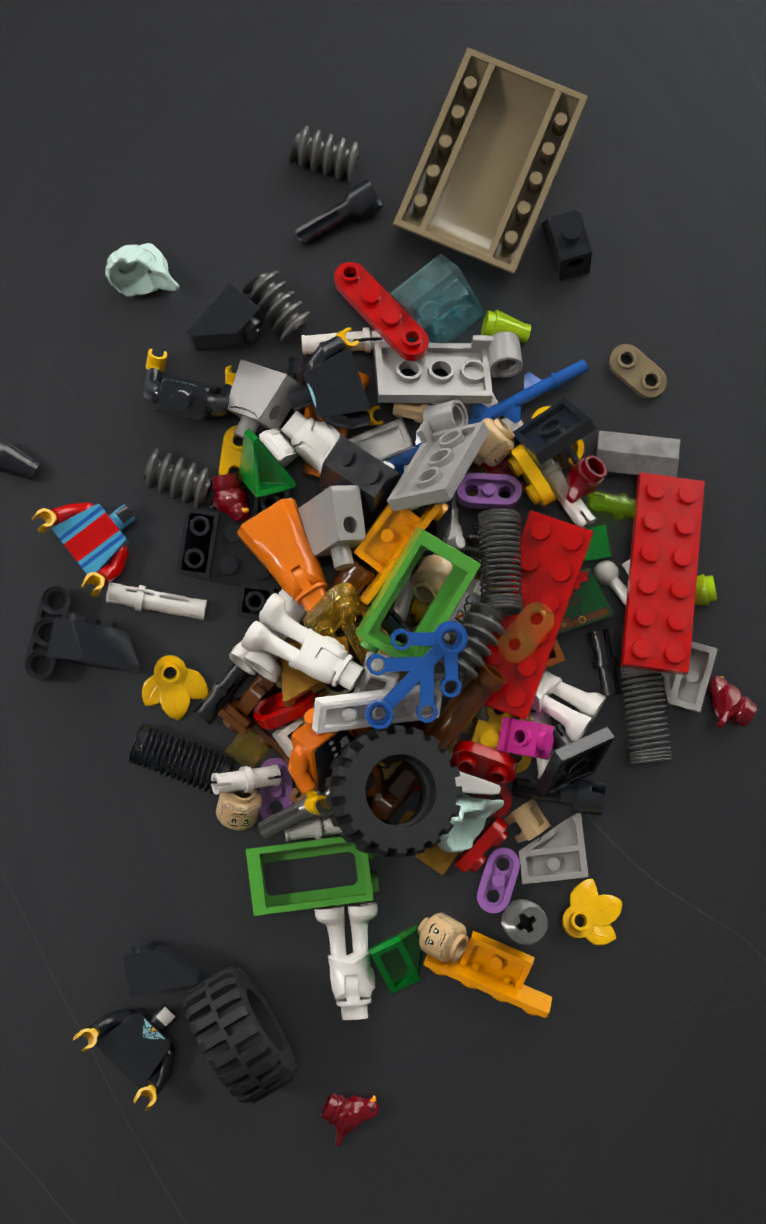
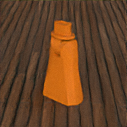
(283, 548)

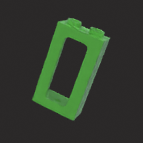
(441, 607)
(270, 904)

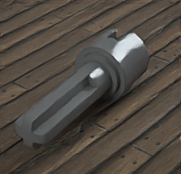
(291, 815)

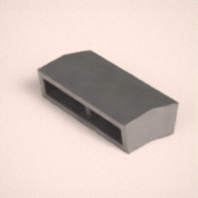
(638, 453)

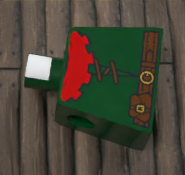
(586, 603)

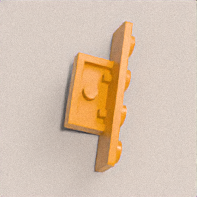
(388, 539)
(496, 971)

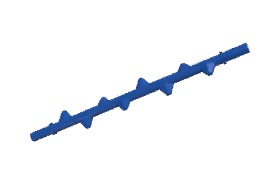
(509, 408)

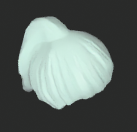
(139, 270)
(468, 823)

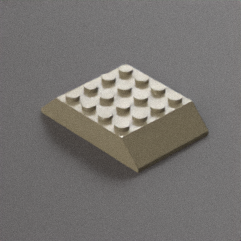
(491, 161)

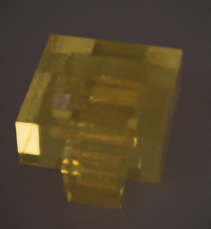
(247, 749)

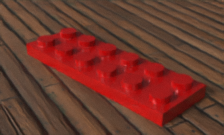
(550, 568)
(662, 574)

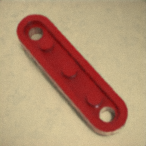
(381, 311)

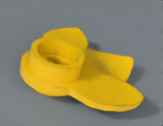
(173, 692)
(596, 912)

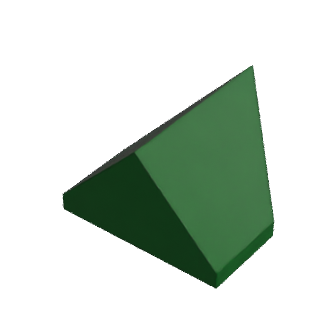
(260, 468)
(399, 959)

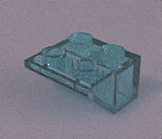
(439, 300)

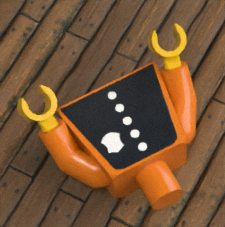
(313, 756)

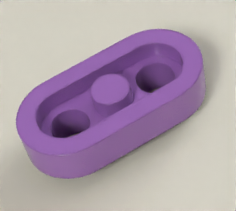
(488, 489)
(276, 793)
(498, 880)

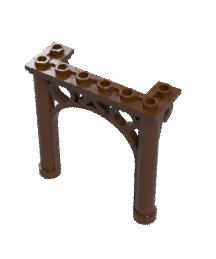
(451, 721)

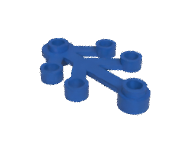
(420, 670)

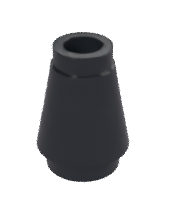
(16, 462)

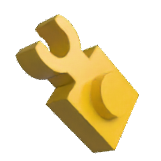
(488, 731)

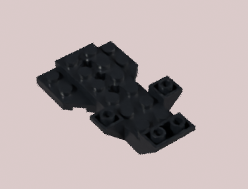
(217, 555)

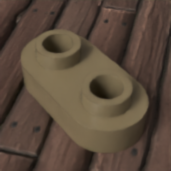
(636, 372)

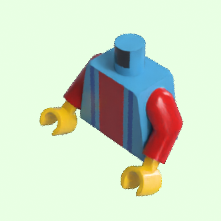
(91, 538)

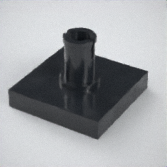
(554, 433)
(573, 759)

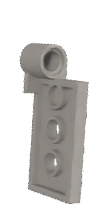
(467, 364)
(442, 458)

